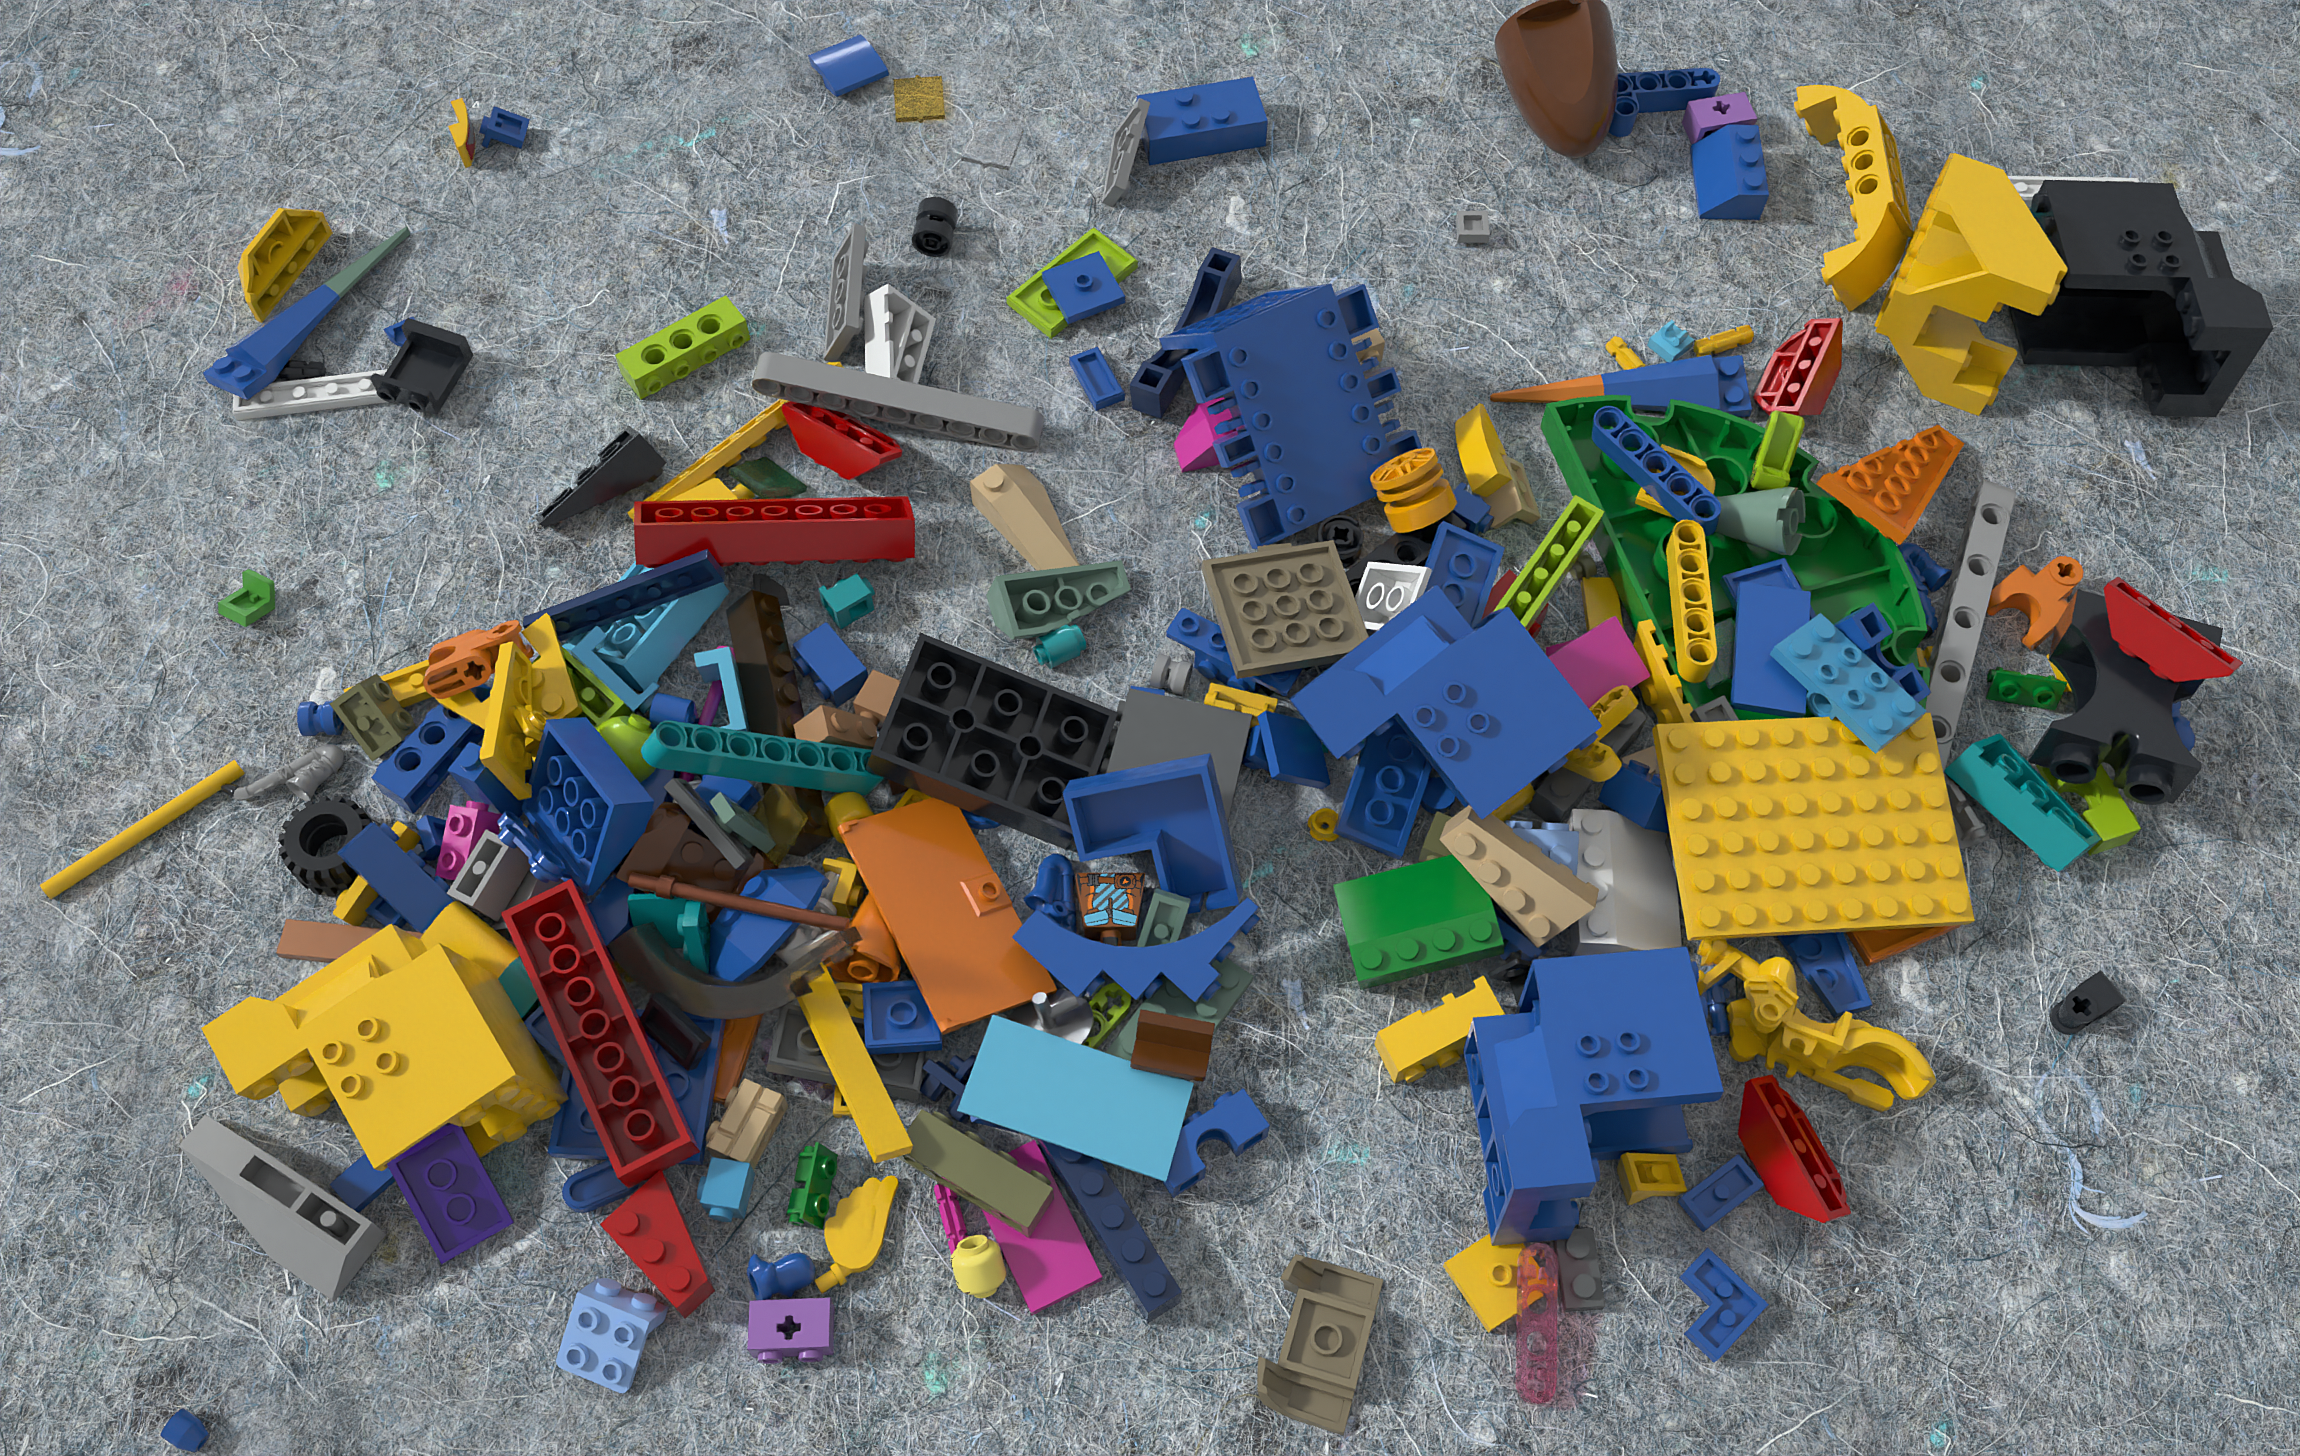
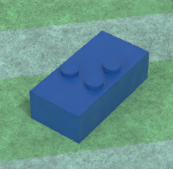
(1203, 121)

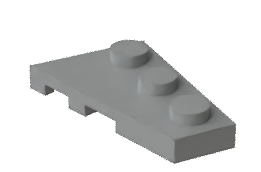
(1123, 153)

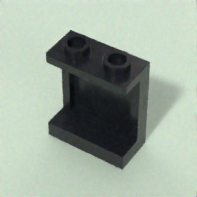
(424, 367)

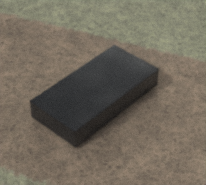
(674, 1031)

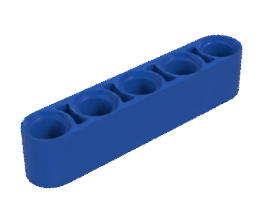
(1652, 456)

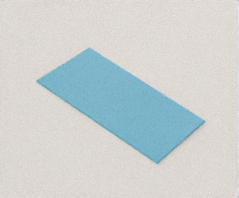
(1076, 1098)

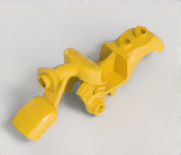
(1775, 1028)

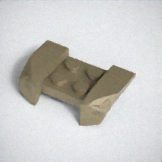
(1321, 1343)

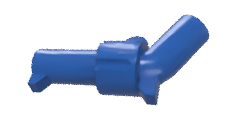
(1716, 1000)

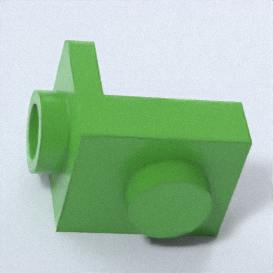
(251, 601)

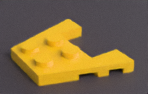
(552, 683)

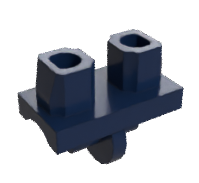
(941, 1078)

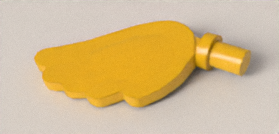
(857, 1230)

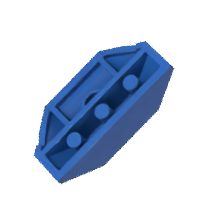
(747, 940)

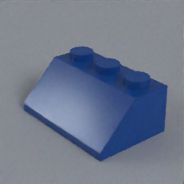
(1730, 174)

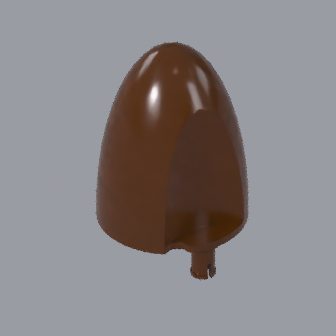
(1562, 71)

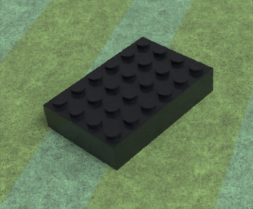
(989, 739)

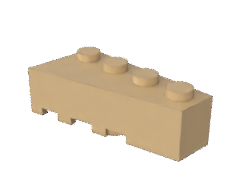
(1518, 876)

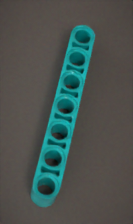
(759, 758)

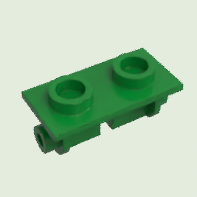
(2024, 689)
(817, 1169)

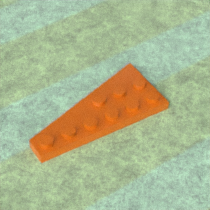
(1895, 482)

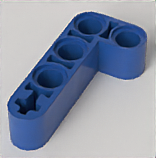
(1659, 93)
(666, 708)

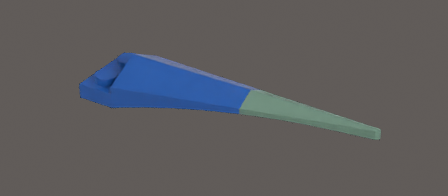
(264, 352)

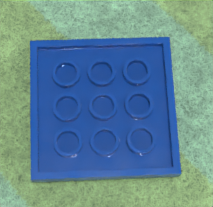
(574, 1131)

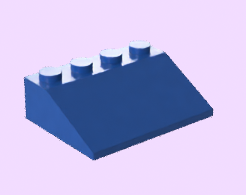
(585, 801)

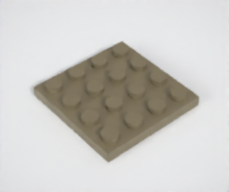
(1284, 608)

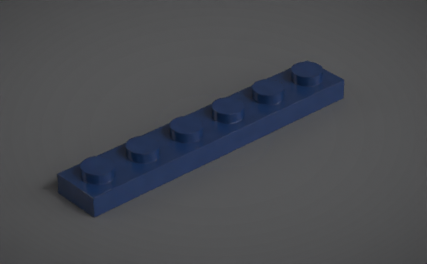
(633, 595)

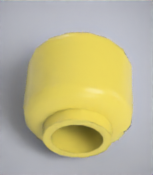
(978, 1266)

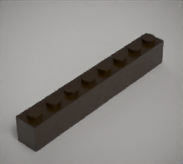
(773, 695)

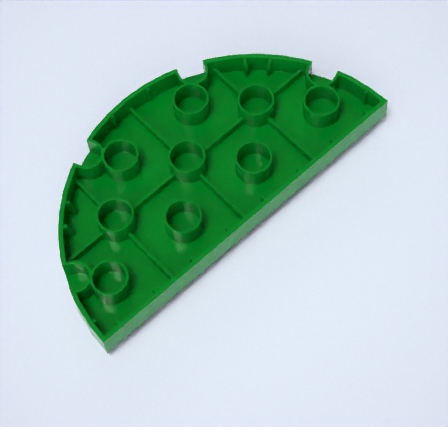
(1838, 558)

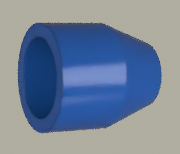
(185, 1431)

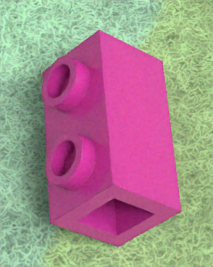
(462, 834)

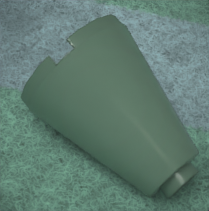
(1764, 518)

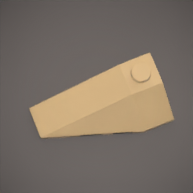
(1023, 514)

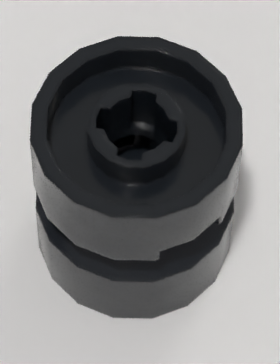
(934, 226)

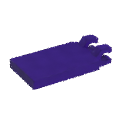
(450, 1192)

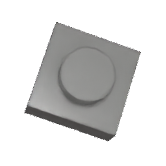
(1472, 227)

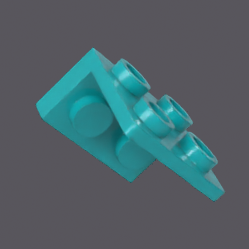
(679, 921)

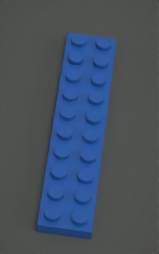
(1390, 767)

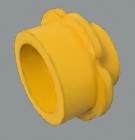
(1321, 817)

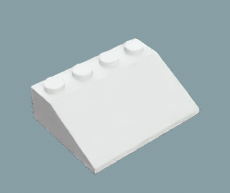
(1635, 885)

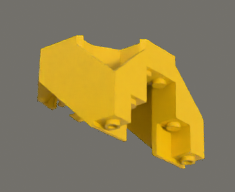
(1965, 260)

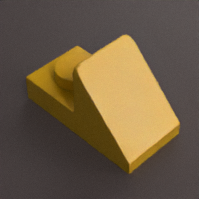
(1649, 1175)

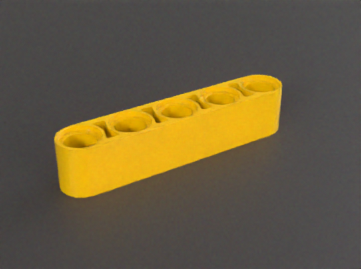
(1688, 552)

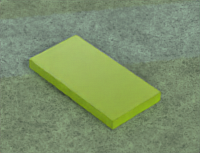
(1035, 301)

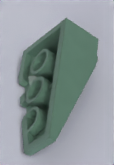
(1050, 598)

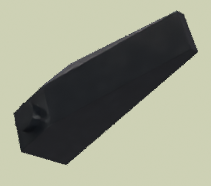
(622, 467)

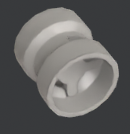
(1171, 674)

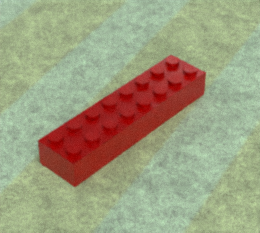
(775, 530)
(600, 1034)

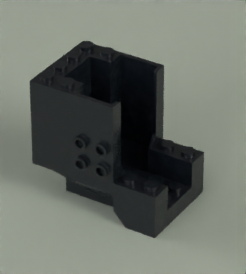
(2143, 296)

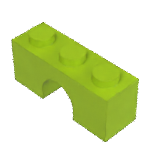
(2107, 810)

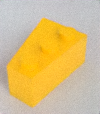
(1435, 1035)

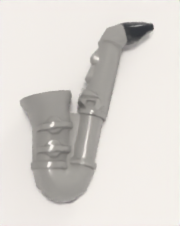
(300, 776)

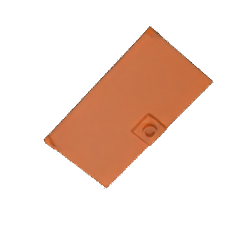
(945, 911)

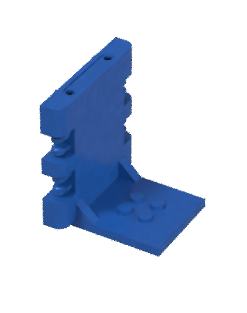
(1296, 403)

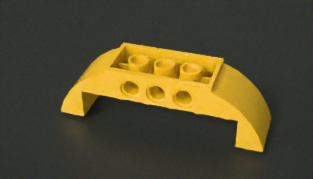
(1874, 185)

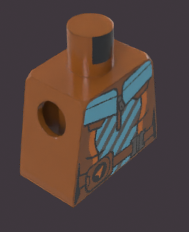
(1110, 905)

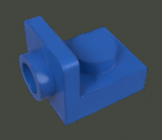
(504, 127)

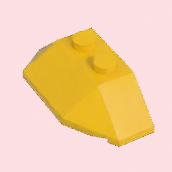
(280, 256)

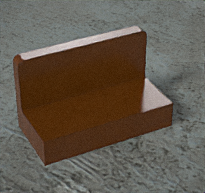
(1172, 1045)

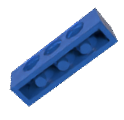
(414, 787)

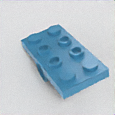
(1846, 684)

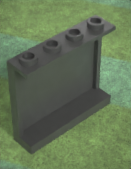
(1170, 728)

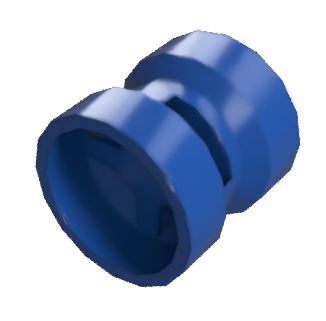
(318, 718)

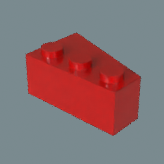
(659, 1243)

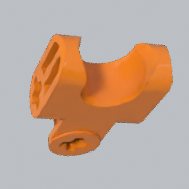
(2038, 596)
(469, 659)

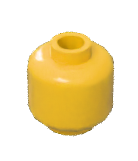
(844, 808)

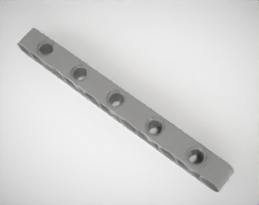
(1966, 608)

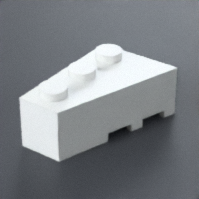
(895, 335)

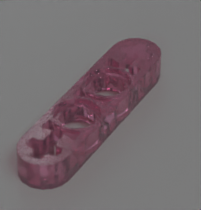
(1542, 1323)

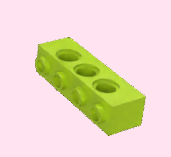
(683, 347)

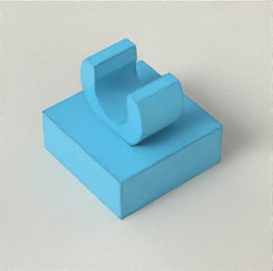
(1670, 342)

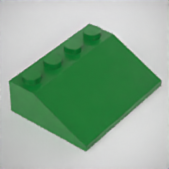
(1416, 921)

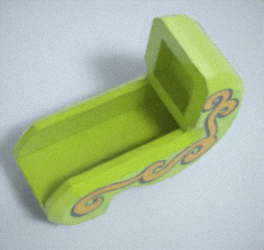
(1777, 451)

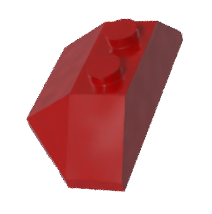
(1803, 370)
(839, 440)
(2161, 638)
(1789, 1153)

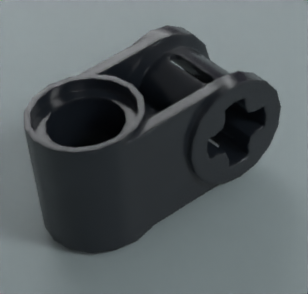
(2085, 1004)

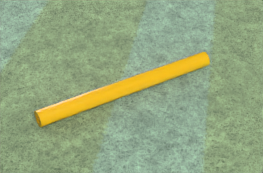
(141, 830)

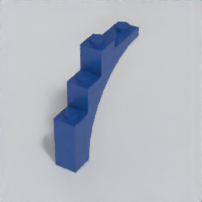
(1138, 970)

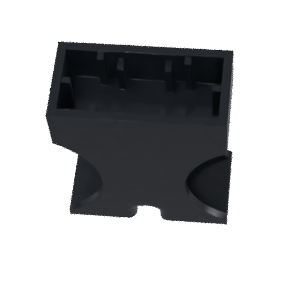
(2119, 710)

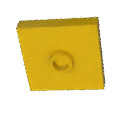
(1489, 1280)

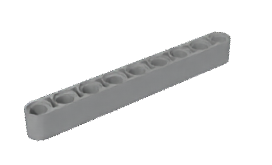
(898, 402)

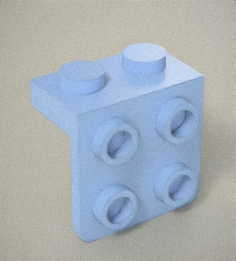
(1553, 839)
(608, 1333)

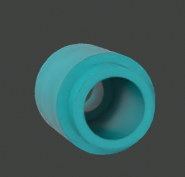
(1059, 646)

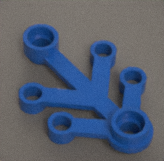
(544, 862)

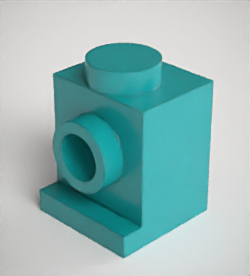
(848, 600)

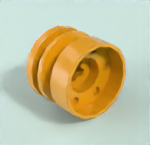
(1413, 490)

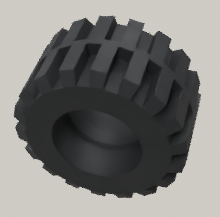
(309, 831)

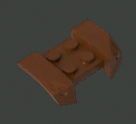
(680, 852)

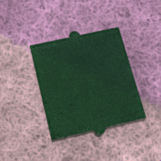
(767, 479)

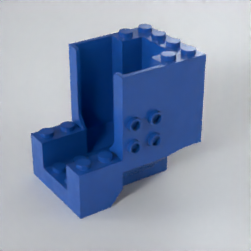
(1469, 698)
(1583, 1076)

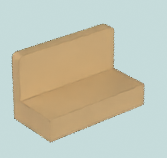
(1513, 498)

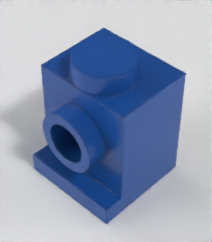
(1472, 510)

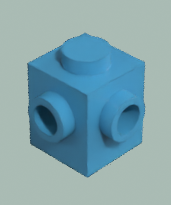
(726, 1189)

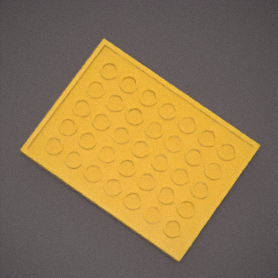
(1808, 829)

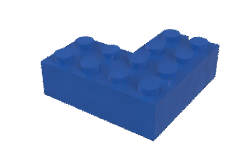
(1166, 809)

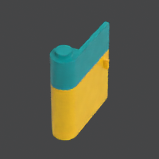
(478, 942)

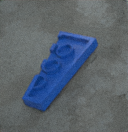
(1829, 970)

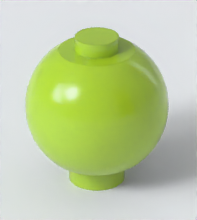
(626, 739)

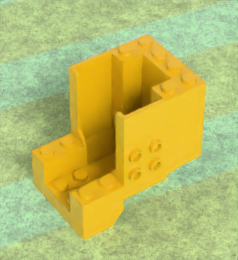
(398, 1044)

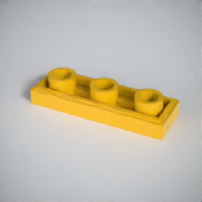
(355, 900)

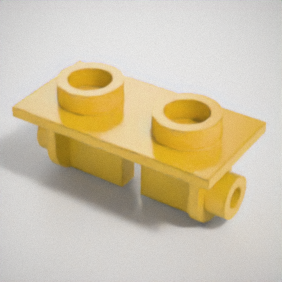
(1240, 701)

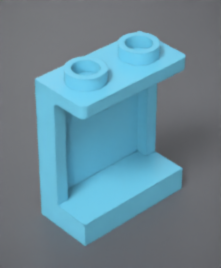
(721, 665)

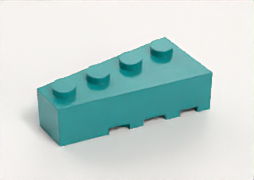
(2023, 801)

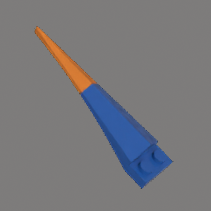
(1697, 380)

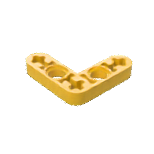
(1599, 760)

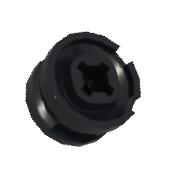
(1346, 536)

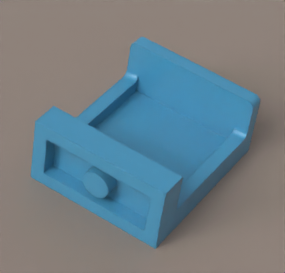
(586, 652)

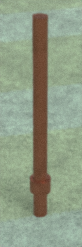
(669, 887)

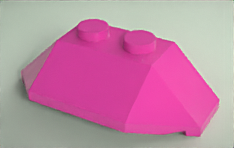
(1195, 439)

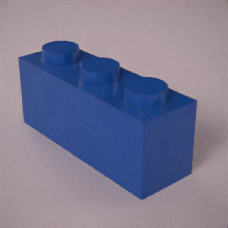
(397, 875)

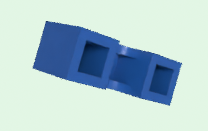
(1866, 630)
(1232, 1121)

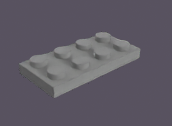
(846, 293)

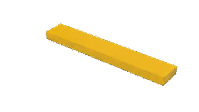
(854, 1071)

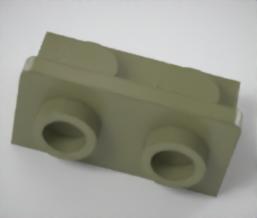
(374, 716)

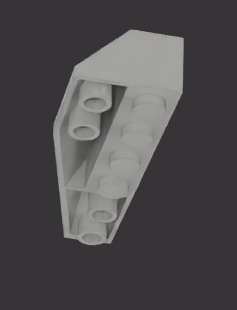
(283, 1210)

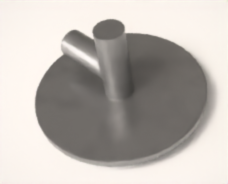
(1058, 1015)

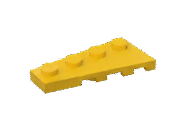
(1660, 689)
(503, 738)

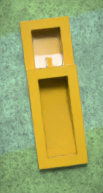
(1481, 452)

